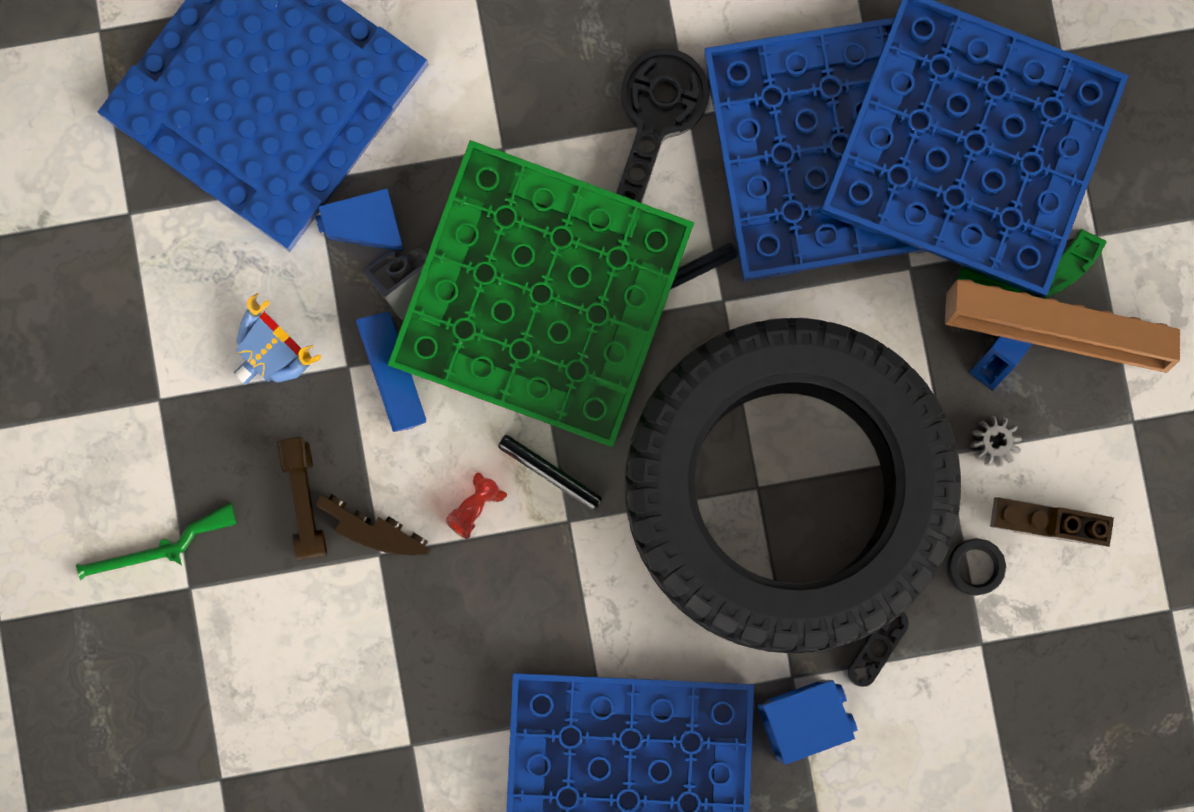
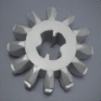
(990, 431)

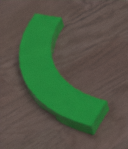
(1072, 265)

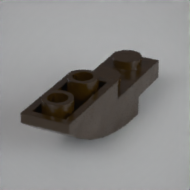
(1051, 522)
(382, 536)

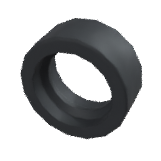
(998, 561)

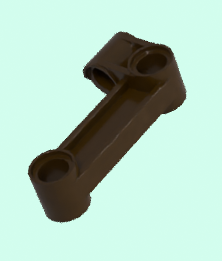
(295, 458)

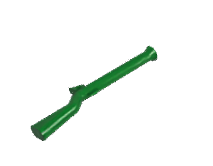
(215, 520)

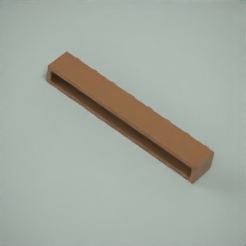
(1062, 326)

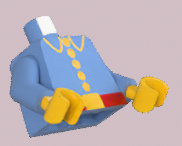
(268, 348)

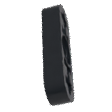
(872, 671)

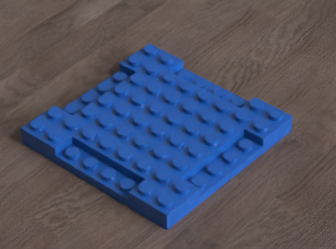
(265, 102)
(782, 129)
(975, 144)
(629, 745)

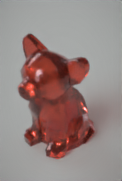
(463, 518)

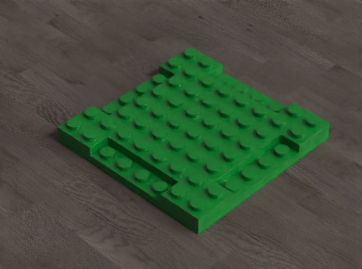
(541, 293)

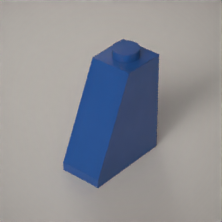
(362, 221)
(999, 361)

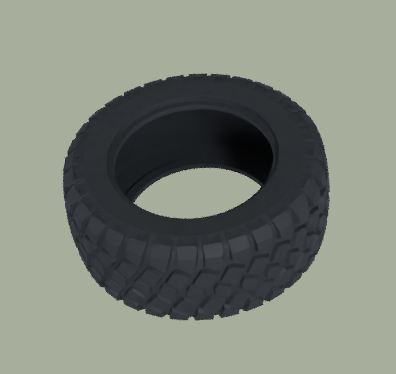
(886, 403)

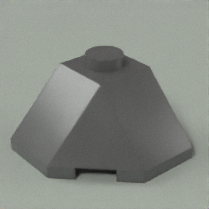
(397, 277)

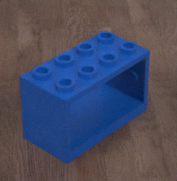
(807, 721)

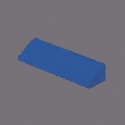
(394, 385)

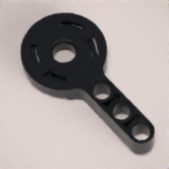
(657, 117)

